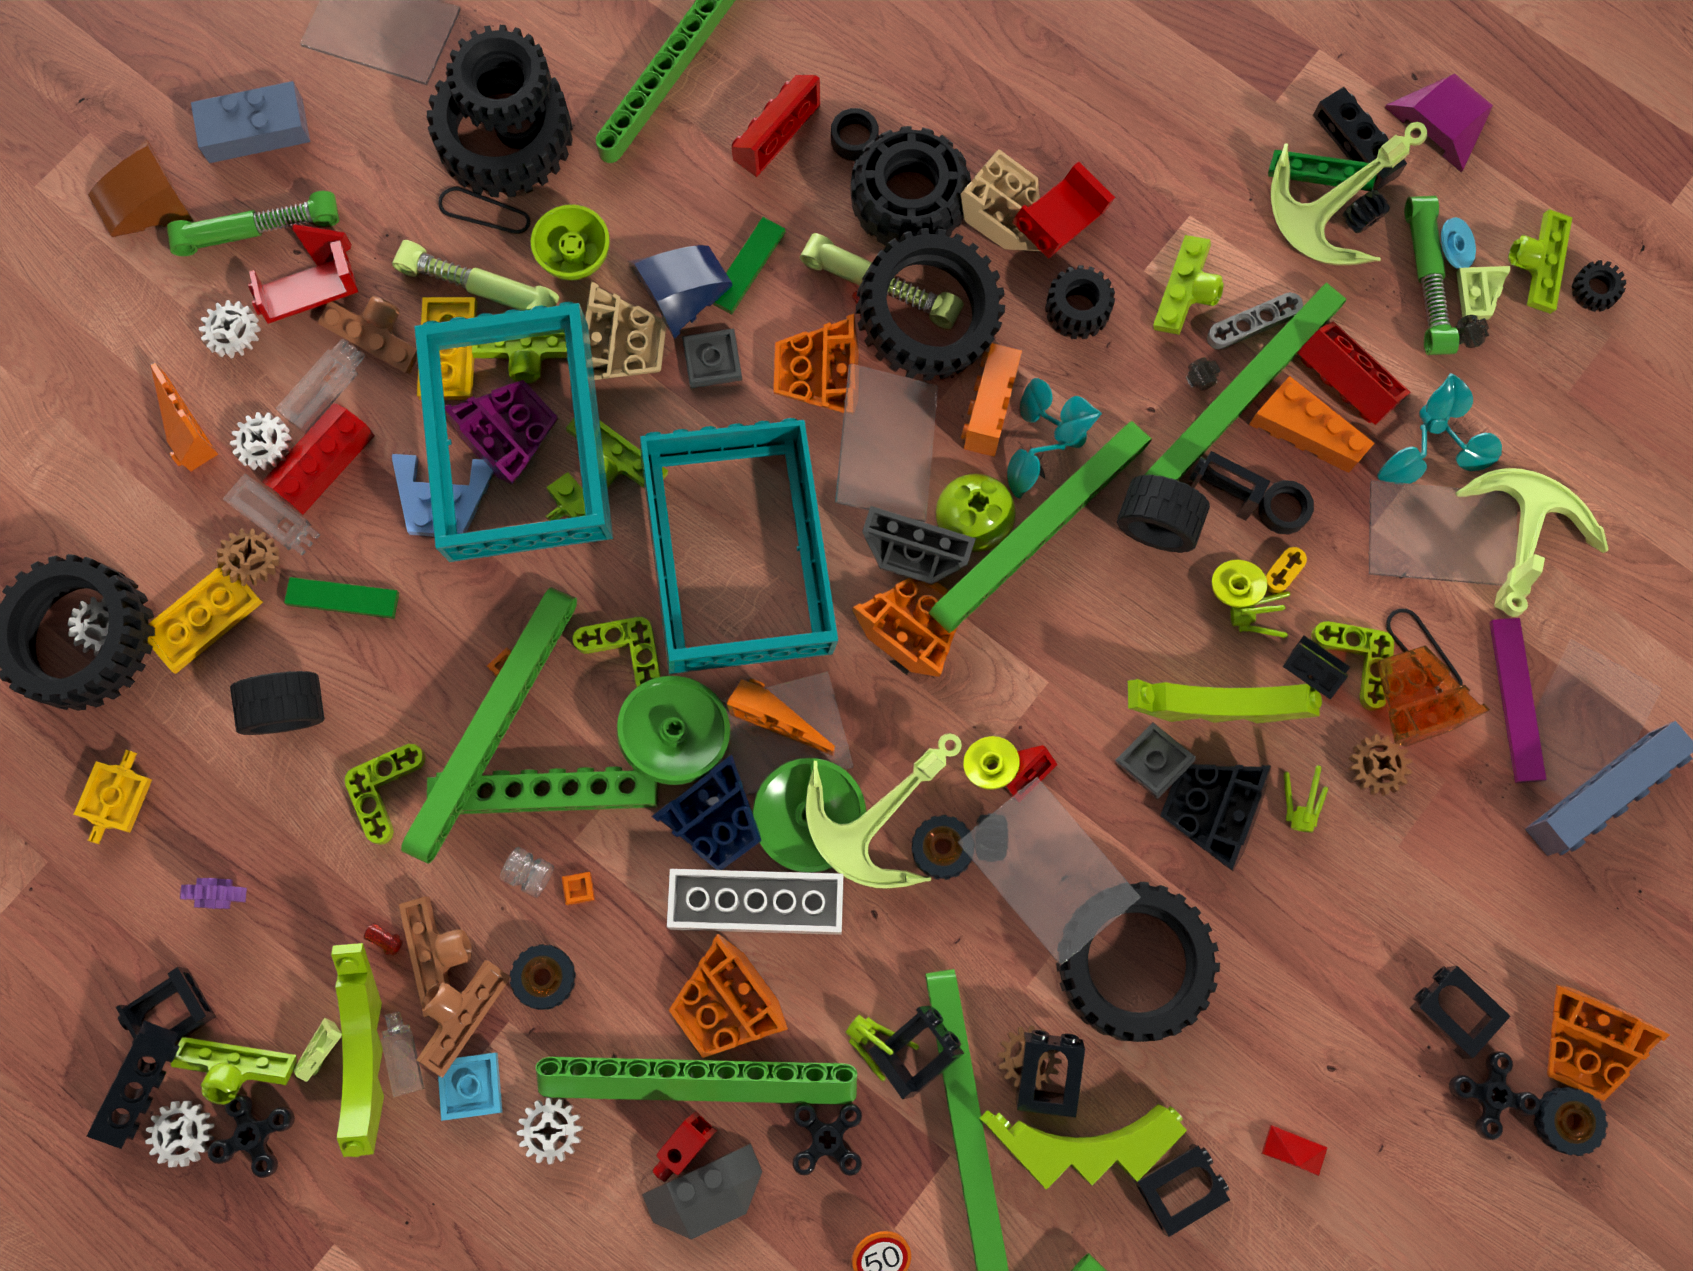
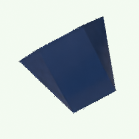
(682, 283)
(714, 817)

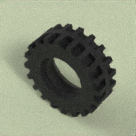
(493, 49)

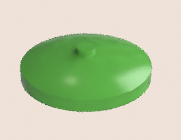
(673, 730)
(782, 810)

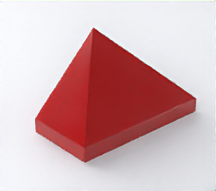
(318, 242)
(1033, 763)
(1294, 1150)

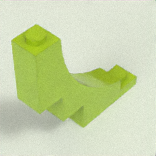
(1213, 704)
(362, 1051)
(1049, 1155)

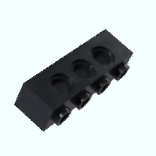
(1347, 132)
(109, 1124)

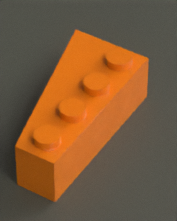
(992, 399)
(1312, 426)

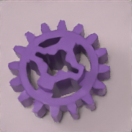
(213, 893)

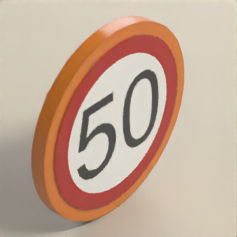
(882, 1253)

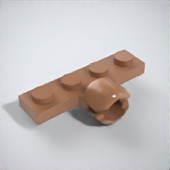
(371, 331)
(429, 951)
(458, 1015)

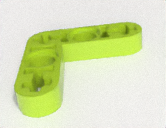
(626, 639)
(1366, 648)
(373, 781)

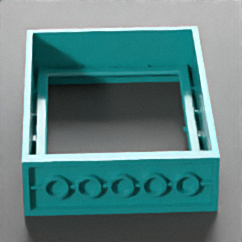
(491, 328)
(725, 444)

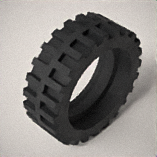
(506, 172)
(961, 263)
(118, 658)
(1189, 999)

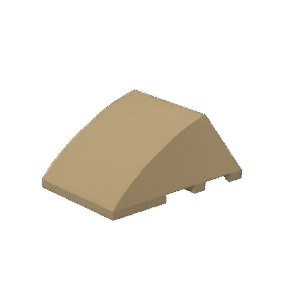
(996, 198)
(622, 336)

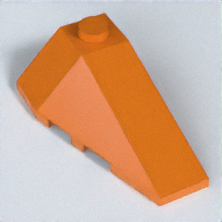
(181, 429)
(762, 708)

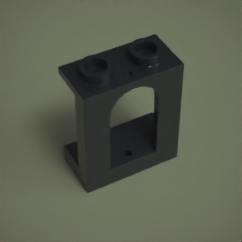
(1250, 496)
(1312, 659)
(179, 981)
(1467, 1044)
(894, 1069)
(1048, 1102)
(1189, 1159)

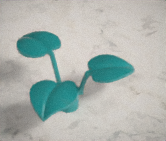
(1448, 401)
(1076, 419)

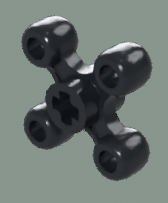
(1504, 1098)
(241, 1141)
(818, 1148)

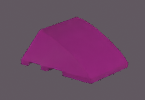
(1450, 113)
(503, 427)

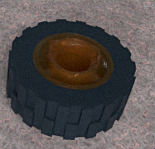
(924, 853)
(524, 977)
(1588, 1124)

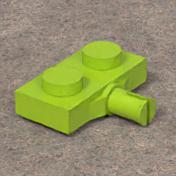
(568, 497)

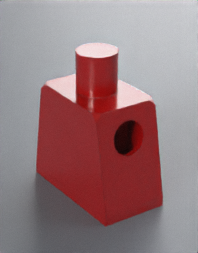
(689, 1140)

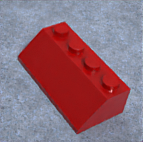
(777, 123)
(1353, 373)
(319, 458)

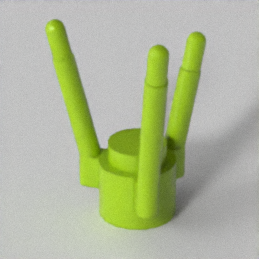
(1245, 616)
(1304, 818)
(862, 1032)

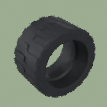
(1163, 513)
(277, 702)

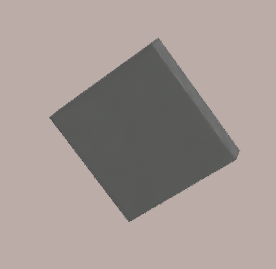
(712, 358)
(1155, 760)

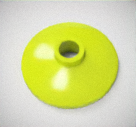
(1243, 575)
(989, 751)

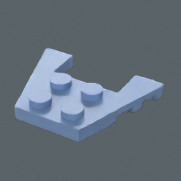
(417, 499)

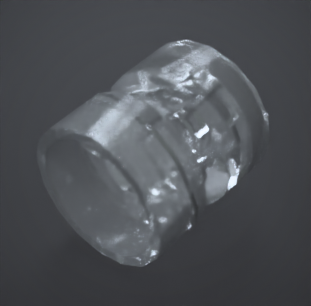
(529, 873)

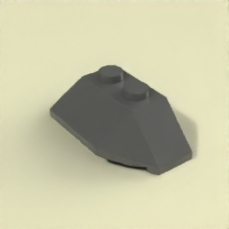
(915, 546)
(706, 1195)

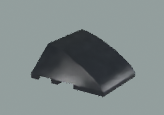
(1217, 807)

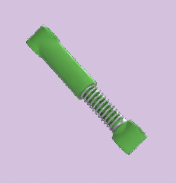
(1422, 215)
(188, 237)

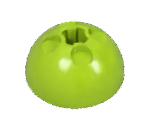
(573, 231)
(985, 522)

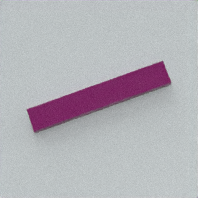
(1517, 700)

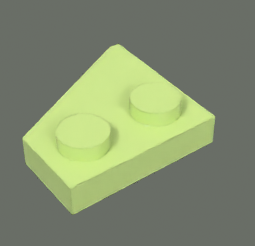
(1480, 289)
(318, 1048)

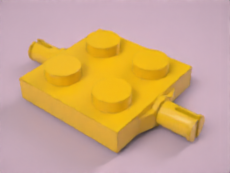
(112, 797)

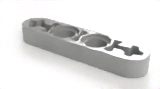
(1252, 317)

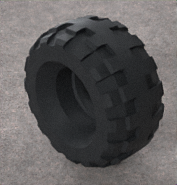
(908, 150)

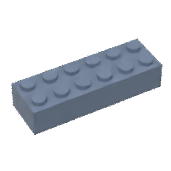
(1612, 789)

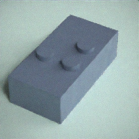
(250, 122)

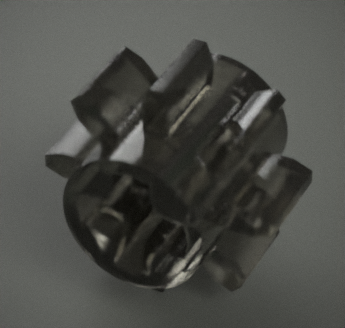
(1472, 331)
(1203, 374)

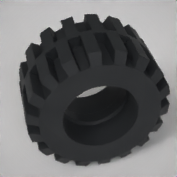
(1083, 283)

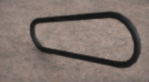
(481, 222)
(1388, 625)

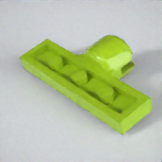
(1544, 259)
(1188, 286)
(524, 354)
(618, 454)
(231, 1066)

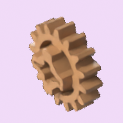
(259, 563)
(1389, 769)
(1016, 1061)

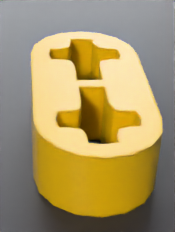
(1289, 574)

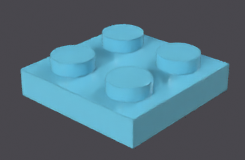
(471, 1087)

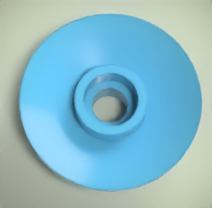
(1458, 243)

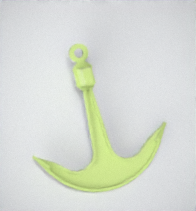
(1305, 222)
(1536, 498)
(847, 844)

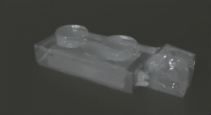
(401, 1056)

